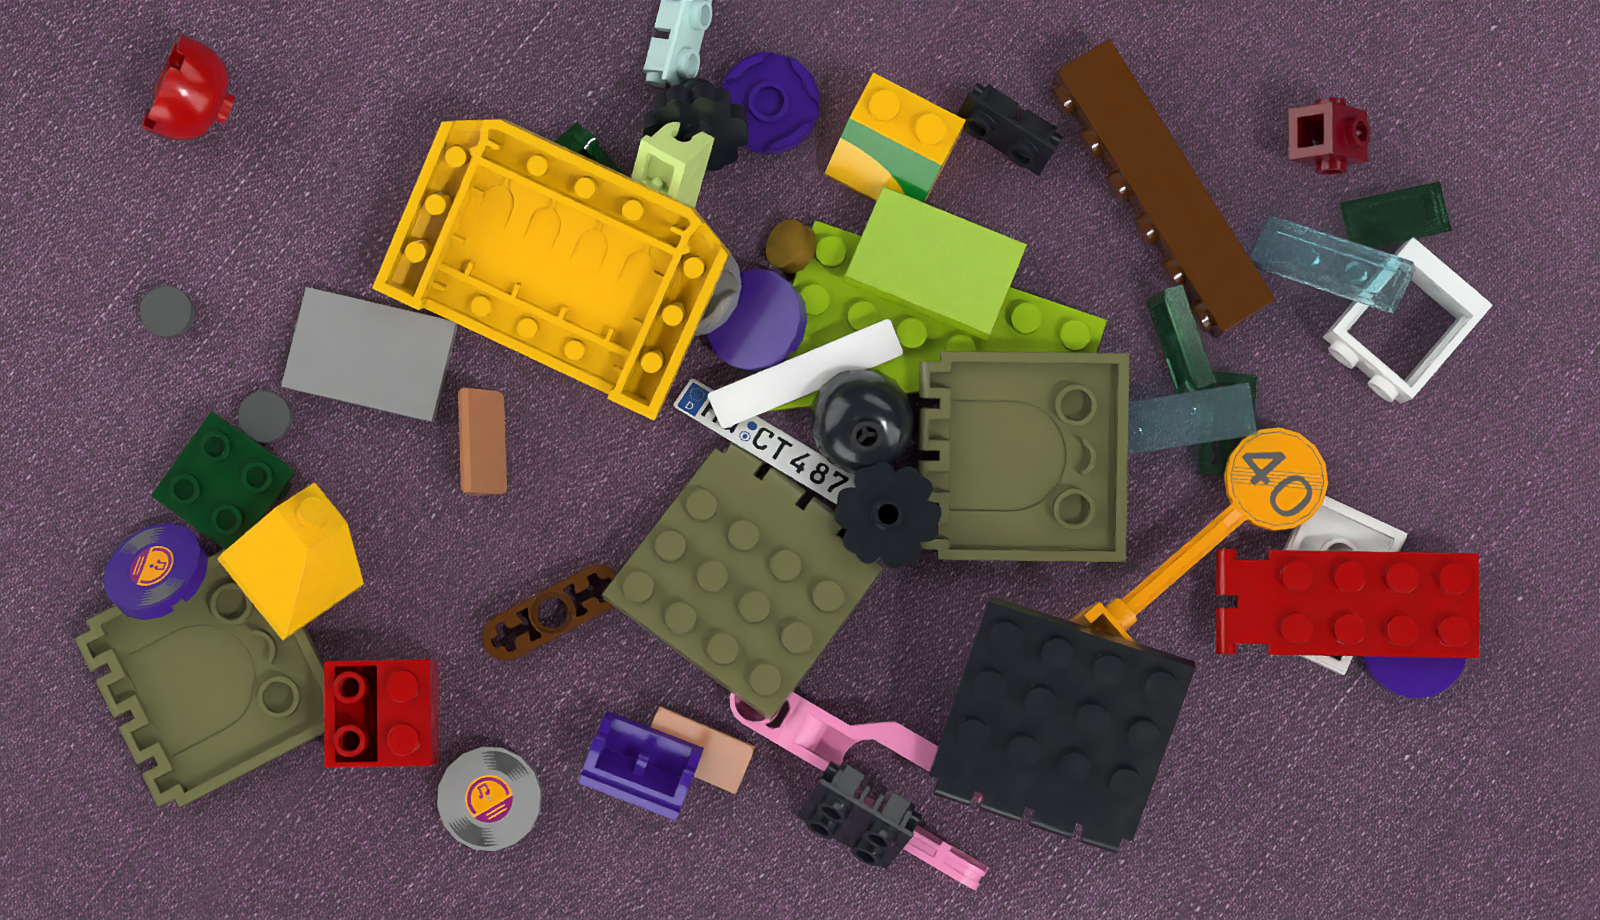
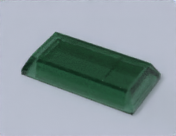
(1396, 216)

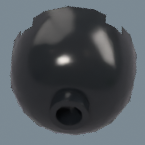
(859, 401)

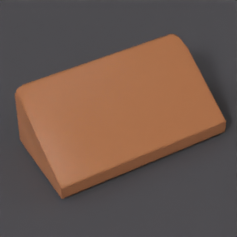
(482, 442)
(723, 755)

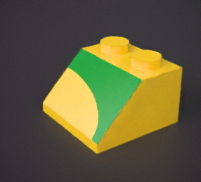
(894, 142)

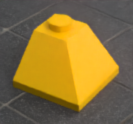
(295, 561)

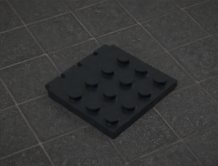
(1059, 724)

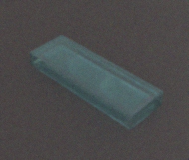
(1332, 264)
(1191, 419)

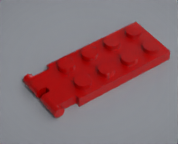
(1350, 603)

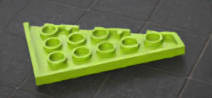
(841, 309)

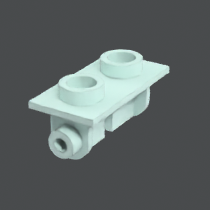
(677, 57)

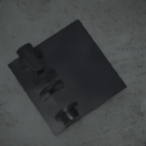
(871, 835)

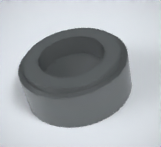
(167, 312)
(265, 417)

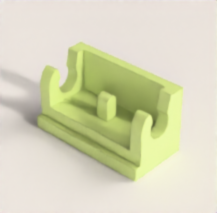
(673, 165)

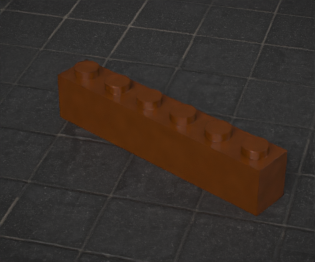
(1161, 189)

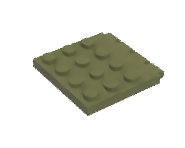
(1027, 454)
(744, 579)
(206, 687)

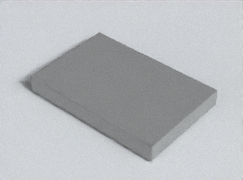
(369, 354)

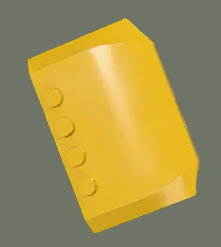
(555, 259)

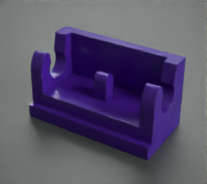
(641, 765)

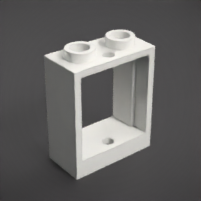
(1443, 287)

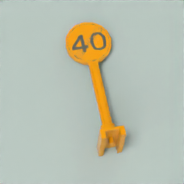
(1270, 482)

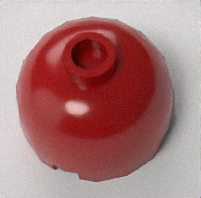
(189, 92)

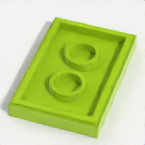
(935, 263)

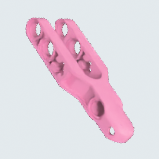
(825, 738)

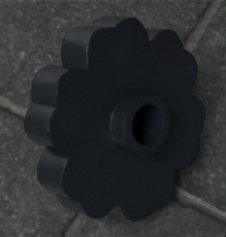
(701, 108)
(893, 542)

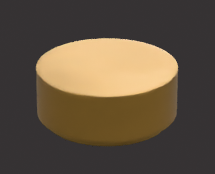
(791, 246)

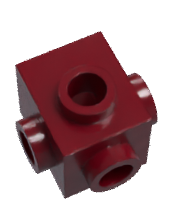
(1328, 135)

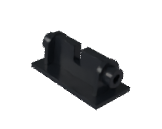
(1024, 142)

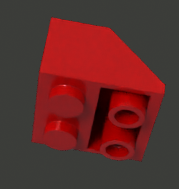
(381, 713)

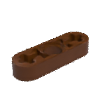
(512, 619)

